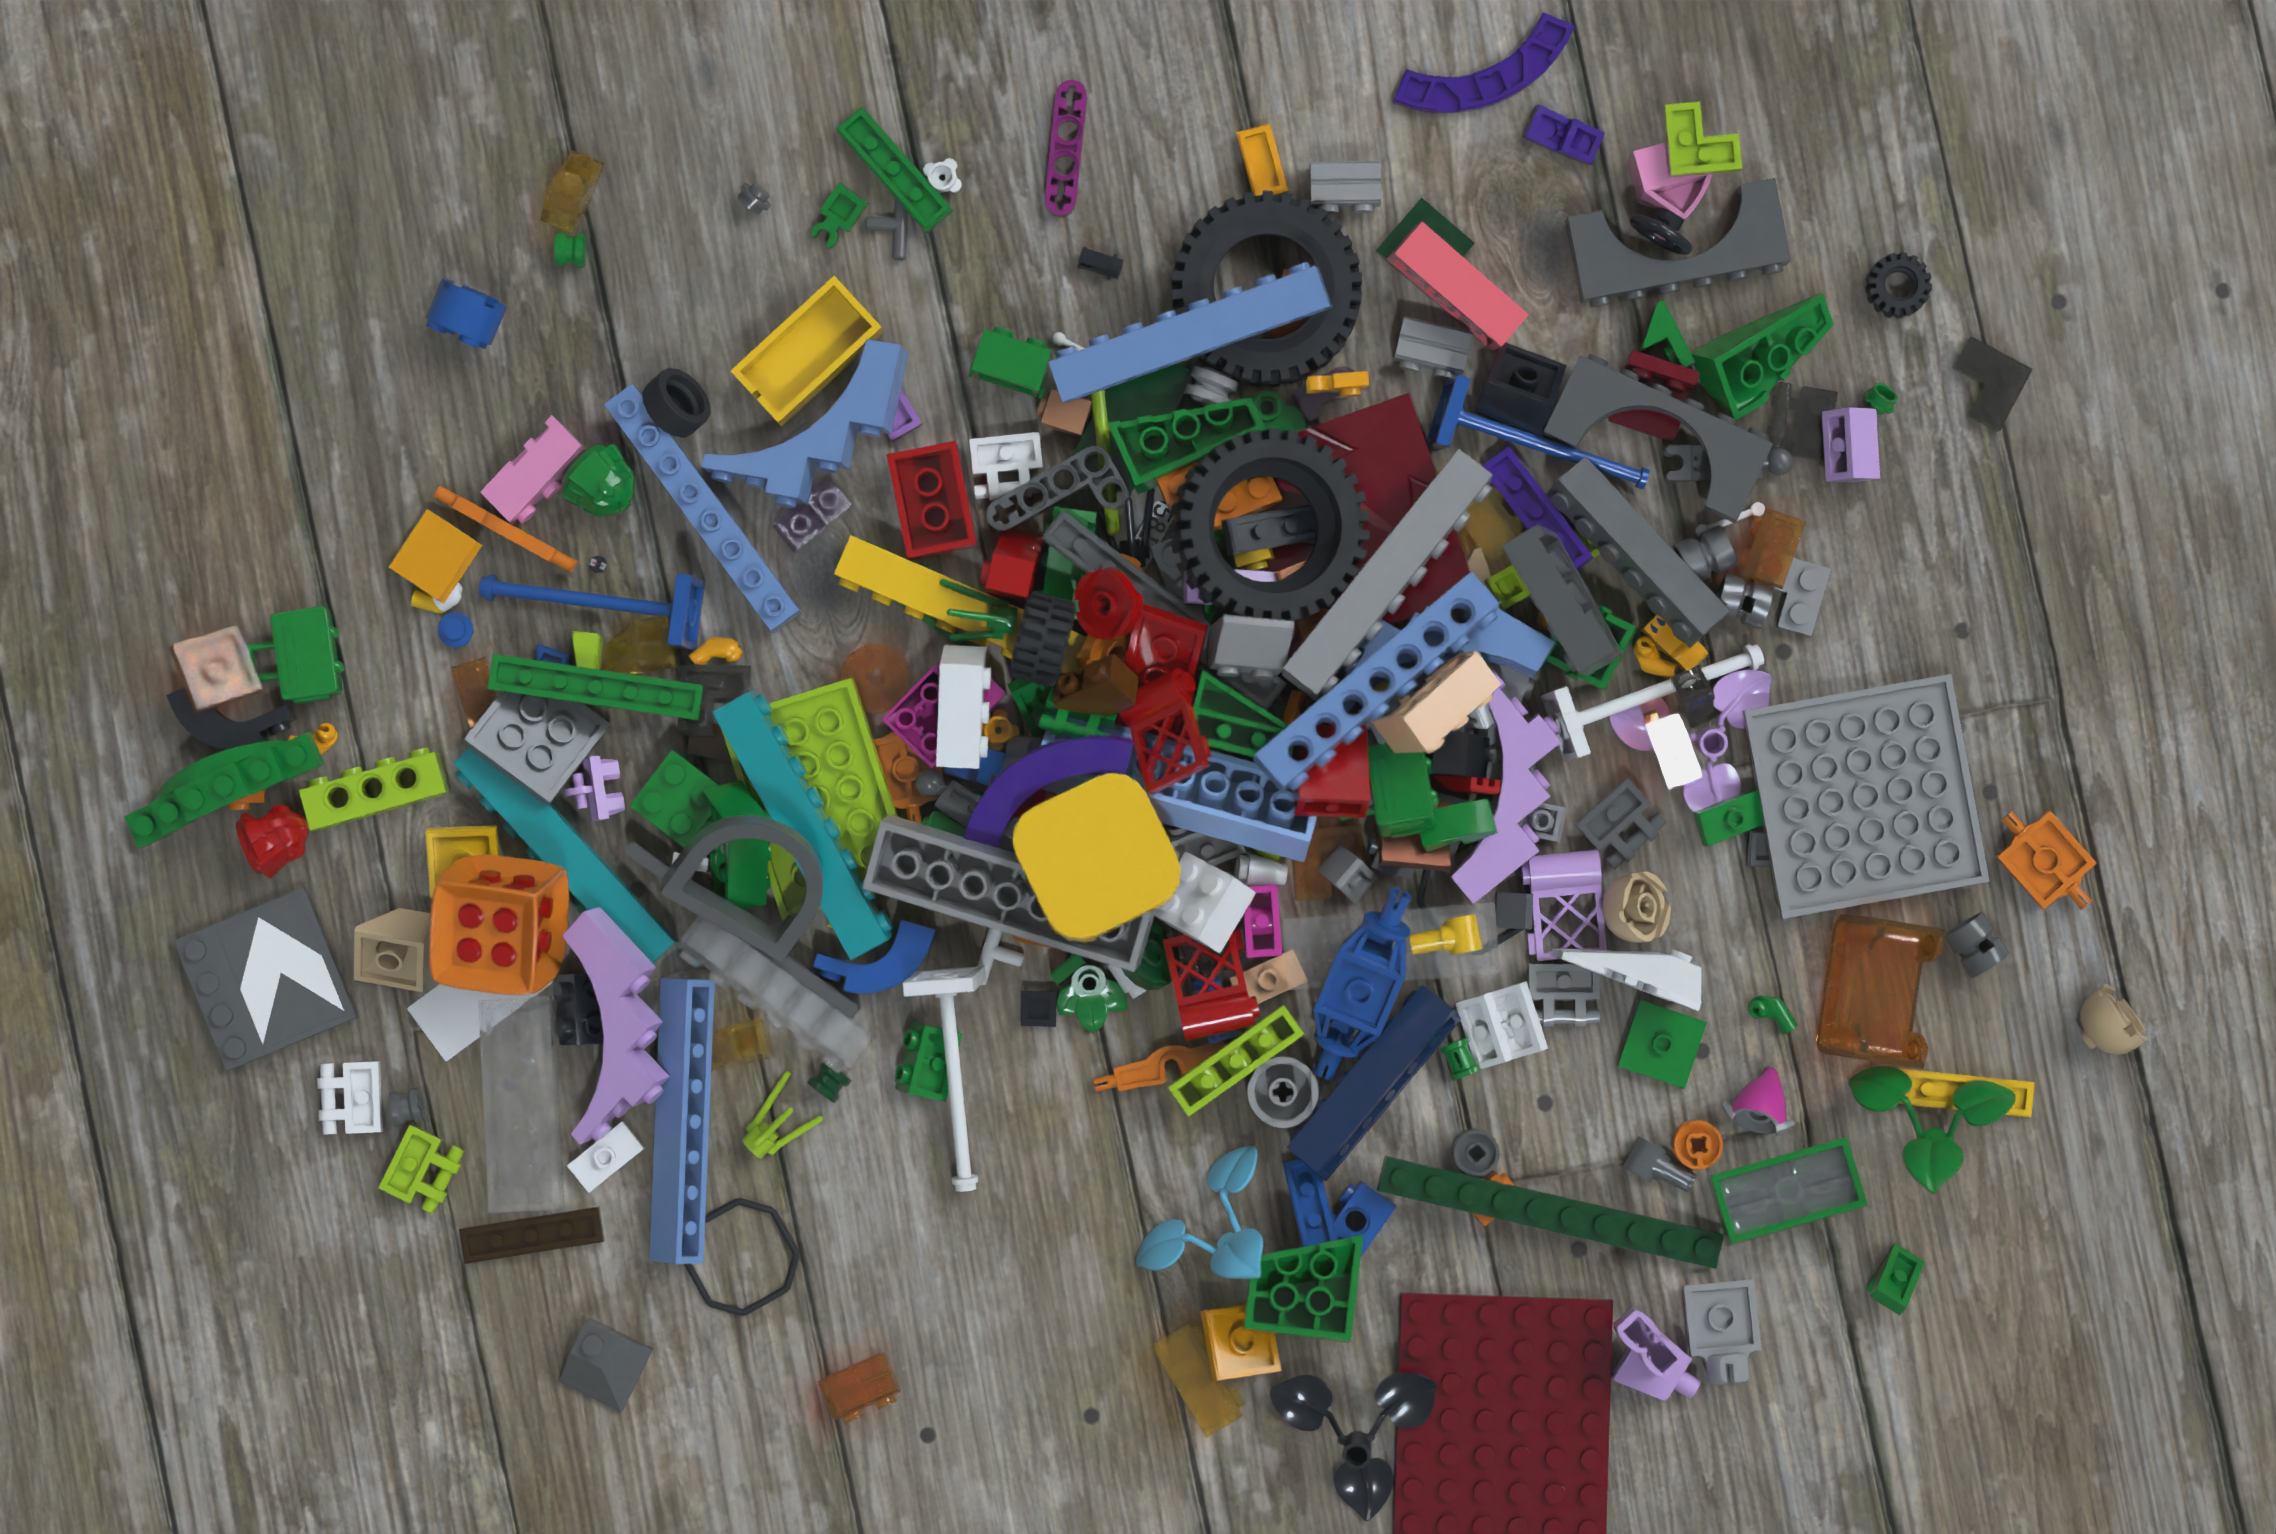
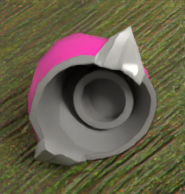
(1761, 1098)

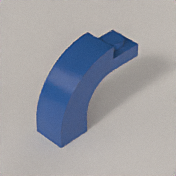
(903, 959)

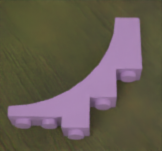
(1519, 795)
(628, 1024)

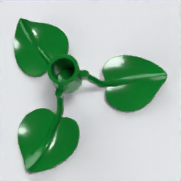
(1933, 1154)

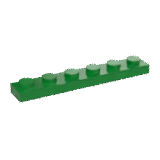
(595, 687)

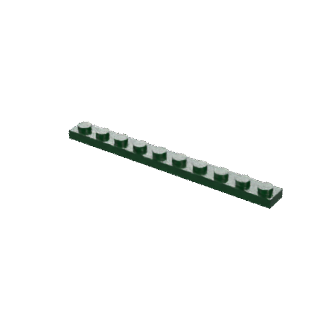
(1550, 1212)

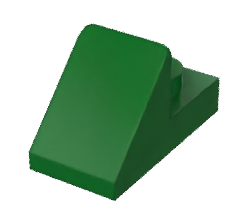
(1664, 329)
(1031, 702)
(1896, 1279)

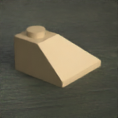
(393, 949)

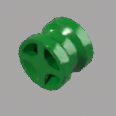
(570, 250)

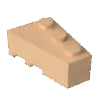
(1439, 705)

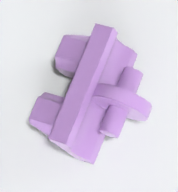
(599, 803)

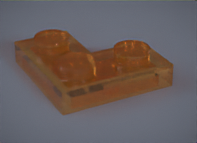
(1307, 880)

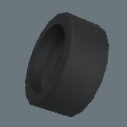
(686, 392)

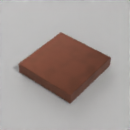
(1409, 852)

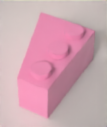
(533, 473)

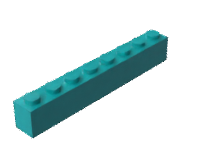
(791, 801)
(558, 843)

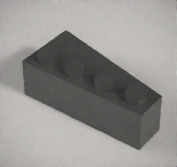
(1563, 599)

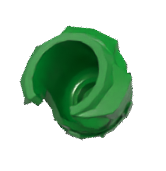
(600, 481)

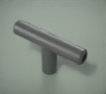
(897, 224)

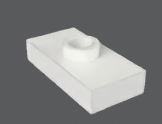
(606, 1156)

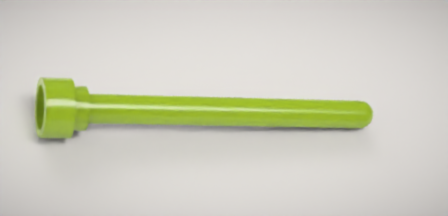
(1103, 441)

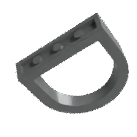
(771, 940)

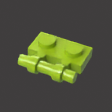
(411, 1164)

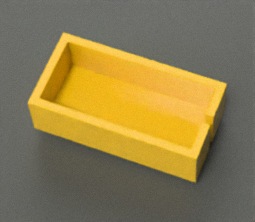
(807, 351)

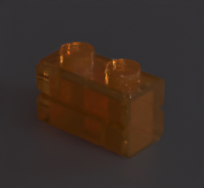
(859, 1387)

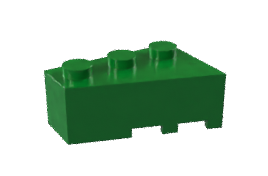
(1062, 574)
(741, 864)

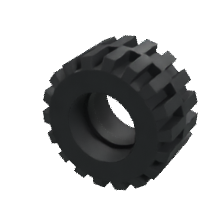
(1042, 639)

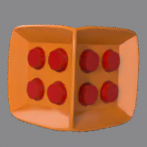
(498, 924)

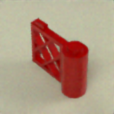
(1157, 705)
(1214, 1010)

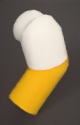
(426, 602)

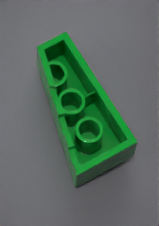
(1175, 440)

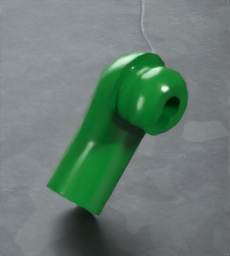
(1772, 1008)

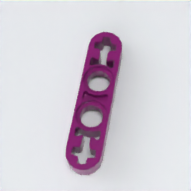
(1062, 148)

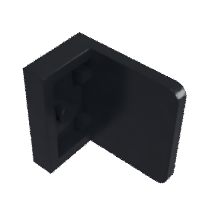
(578, 1011)

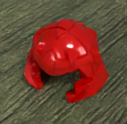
(272, 839)

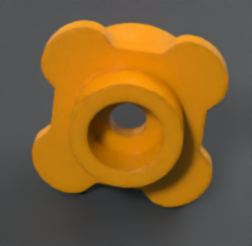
(1008, 730)

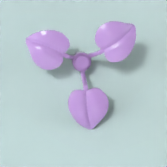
(1733, 694)

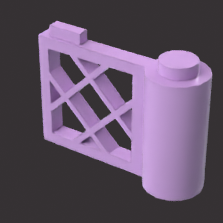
(1561, 876)

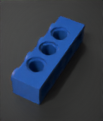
(1369, 1202)

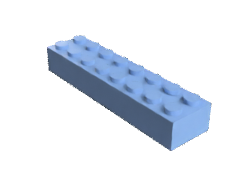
(1222, 801)

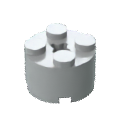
(1297, 1105)

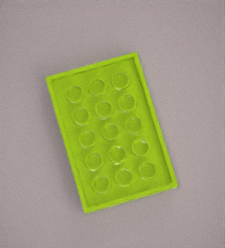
(842, 762)

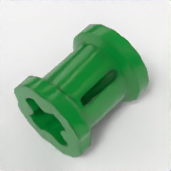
(1459, 1059)

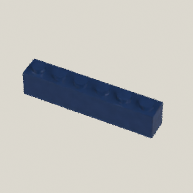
(1373, 1082)

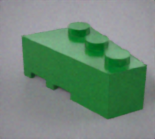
(1231, 719)

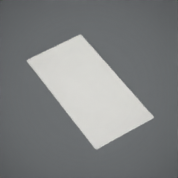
(452, 1017)

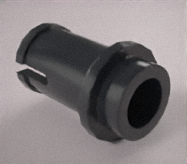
(1100, 263)

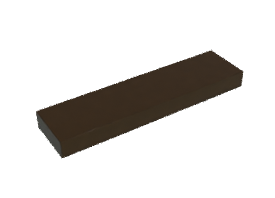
(531, 1235)

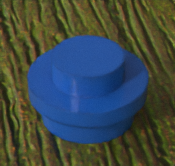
(455, 629)

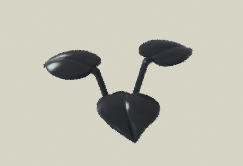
(1360, 1480)

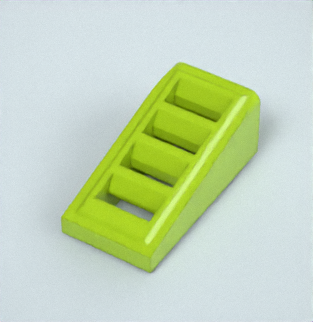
(587, 649)

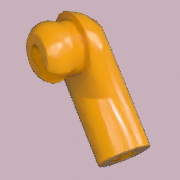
(1651, 661)

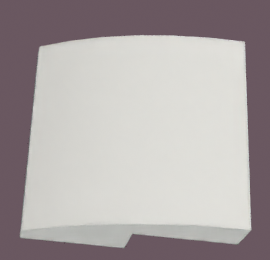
(1501, 1025)

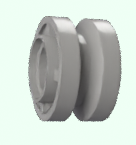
(1210, 386)

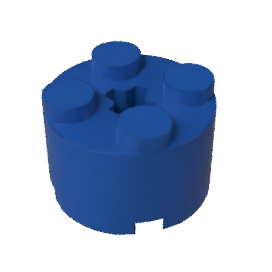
(466, 313)

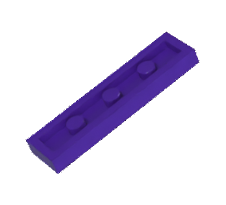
(1532, 503)

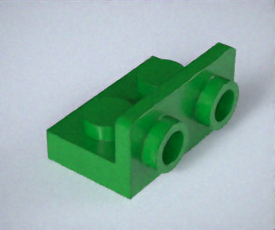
(923, 1063)

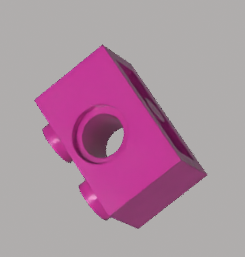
(1263, 923)

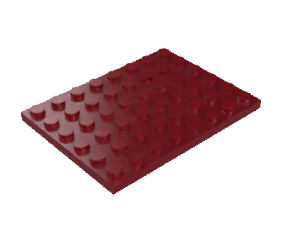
(1513, 1417)

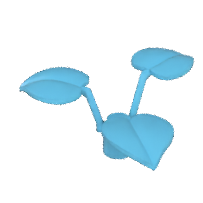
(1237, 1252)

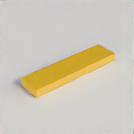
(1937, 1090)

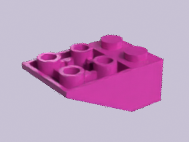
(917, 714)

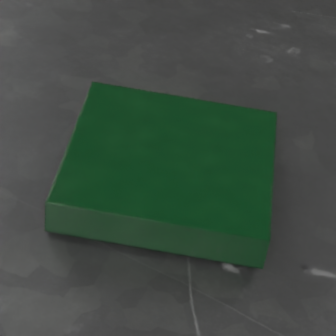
(1434, 220)

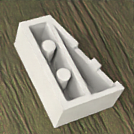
(962, 707)

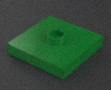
(1661, 1044)

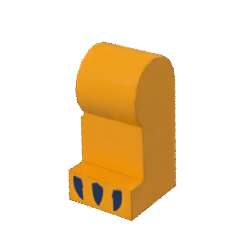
(1672, 647)

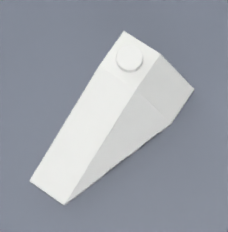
(1655, 973)

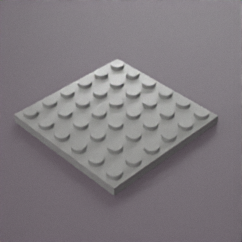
(1865, 796)

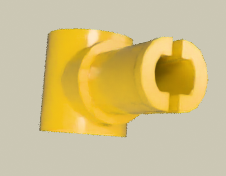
(1455, 936)

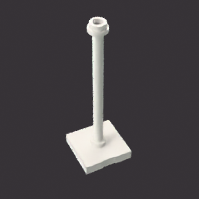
(1561, 709)
(945, 985)

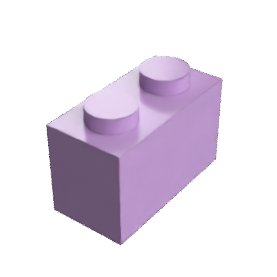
(1850, 445)

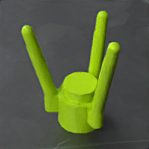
(762, 1137)

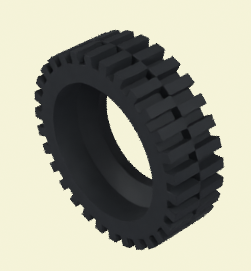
(1322, 334)
(1335, 514)

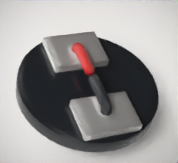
(598, 564)

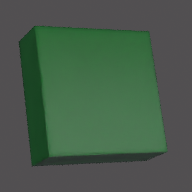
(1067, 968)

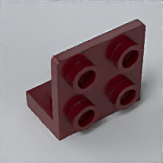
(1667, 374)

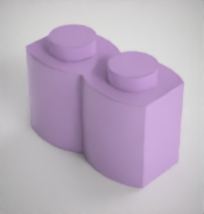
(1643, 1337)

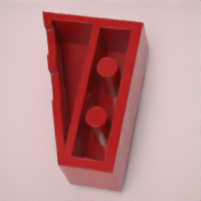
(1013, 566)

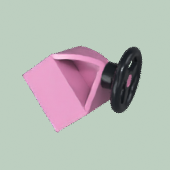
(1670, 196)

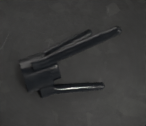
(1132, 546)

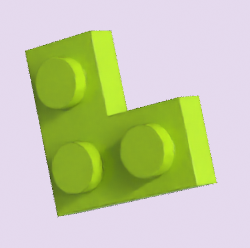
(1692, 152)

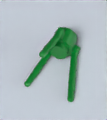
(999, 619)

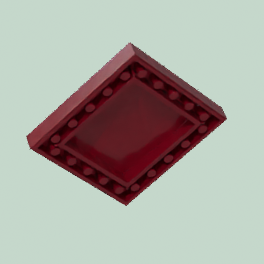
(1393, 470)

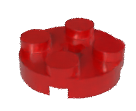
(1123, 598)

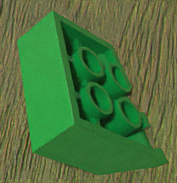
(1306, 1291)

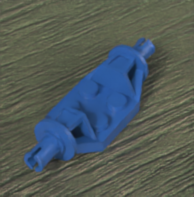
(1362, 984)

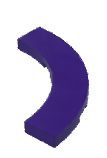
(1492, 84)
(1039, 769)

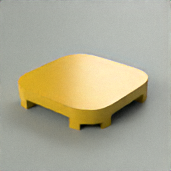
(1096, 857)

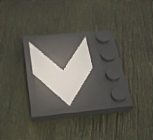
(265, 979)

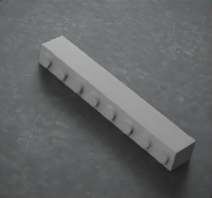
(1387, 575)

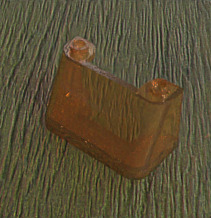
(1875, 989)

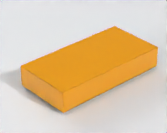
(1262, 160)

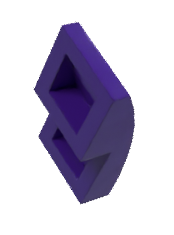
(1563, 135)

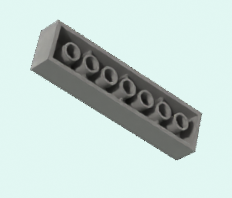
(983, 888)

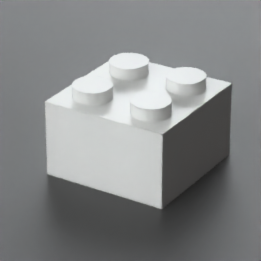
(1206, 903)

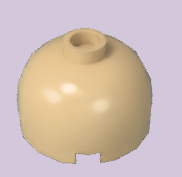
(1636, 907)
(2110, 1023)

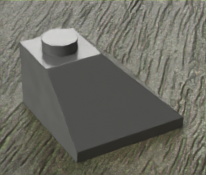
(605, 1364)

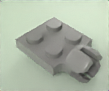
(1722, 1327)

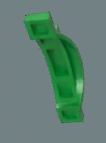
(221, 782)

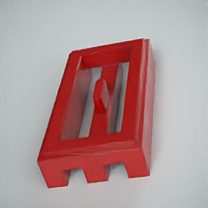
(1465, 784)

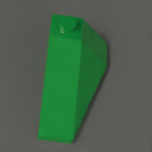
(1750, 360)

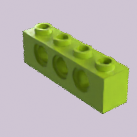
(429, 784)
(1235, 1060)

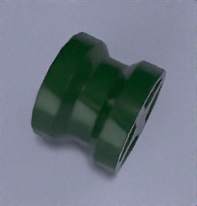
(829, 1082)

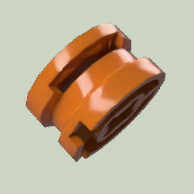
(1697, 1144)

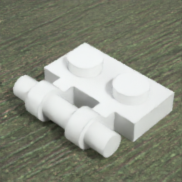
(1005, 454)
(361, 1097)

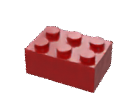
(932, 500)

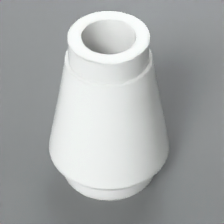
(1259, 871)

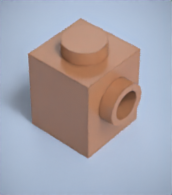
(1062, 416)

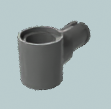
(1652, 1163)

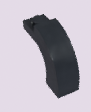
(220, 732)

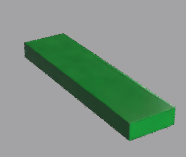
(894, 170)

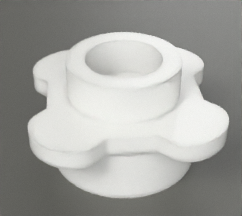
(946, 168)

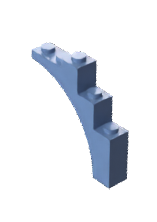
(865, 405)
(1502, 642)

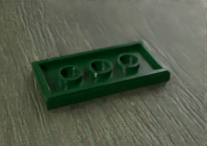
(1143, 396)

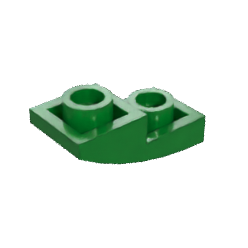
(1461, 822)

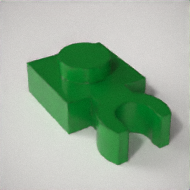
(842, 211)

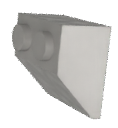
(1249, 646)

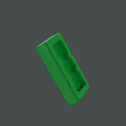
(1729, 817)

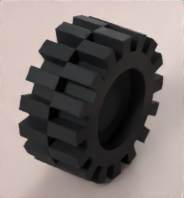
(1919, 279)

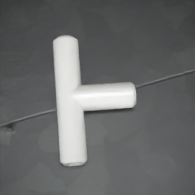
(993, 951)

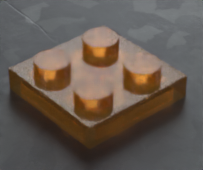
(216, 668)

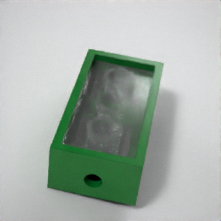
(1787, 1191)

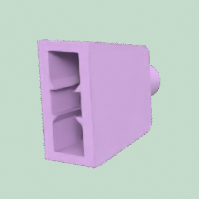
(1634, 1374)

